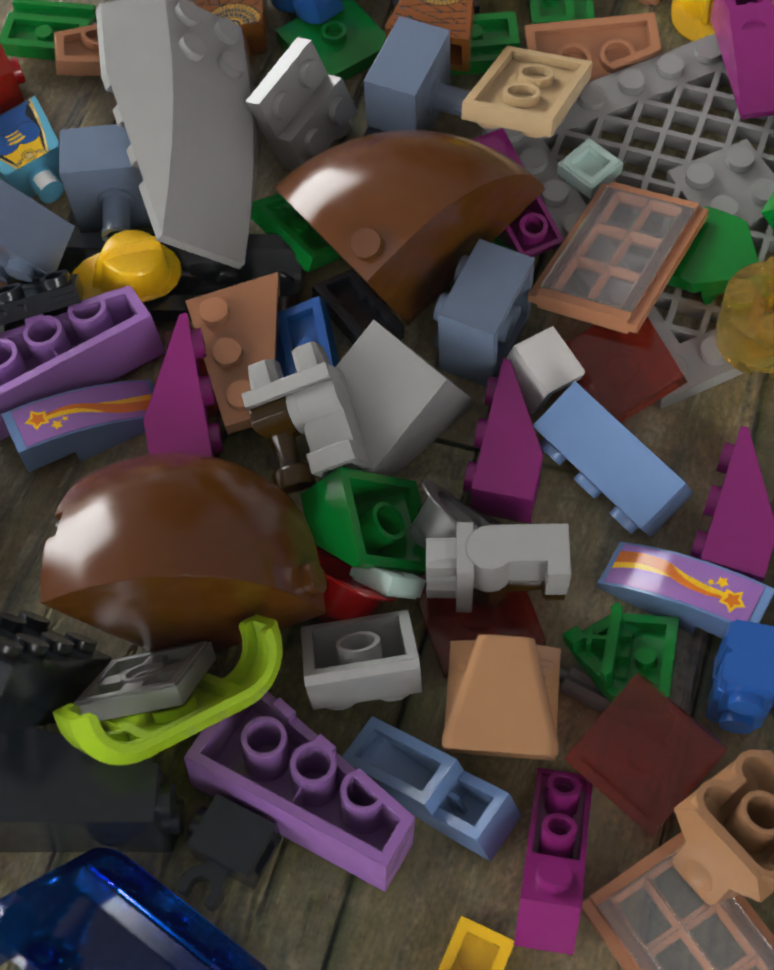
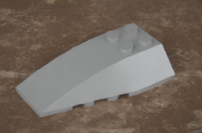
(183, 104)

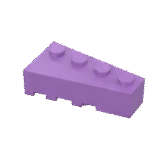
(75, 349)
(301, 784)

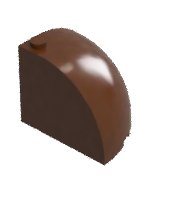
(409, 207)
(180, 552)

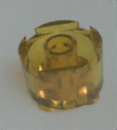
(747, 319)

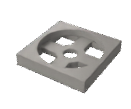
(139, 678)

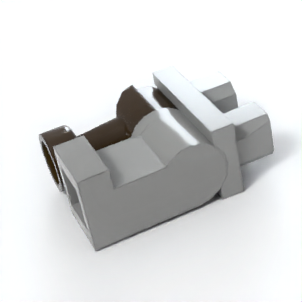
(307, 404)
(498, 561)

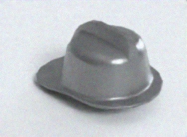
(441, 513)

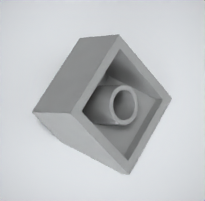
(360, 660)

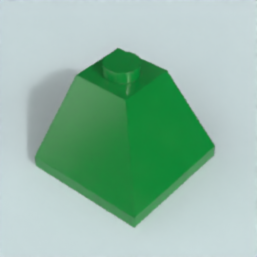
(366, 519)

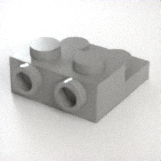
(301, 106)

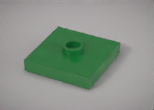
(344, 42)

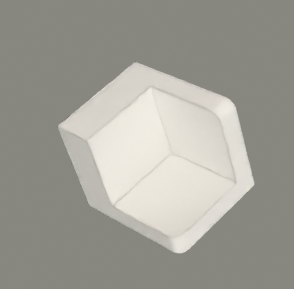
(543, 367)

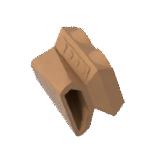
(502, 698)
(730, 831)

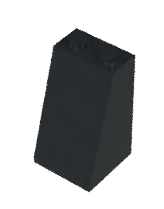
(73, 803)

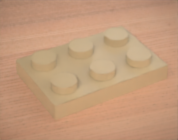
(527, 91)

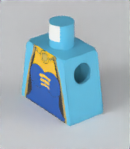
(30, 152)

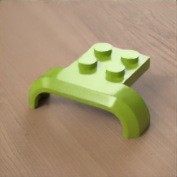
(144, 734)

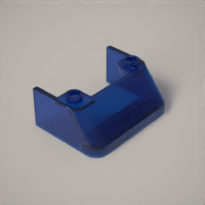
(110, 916)

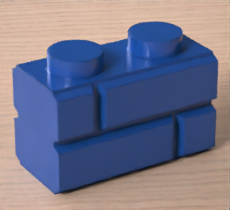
(742, 678)

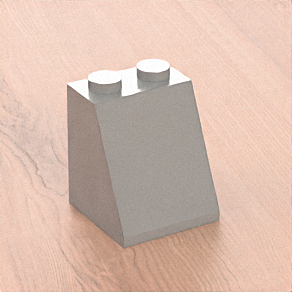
(398, 399)

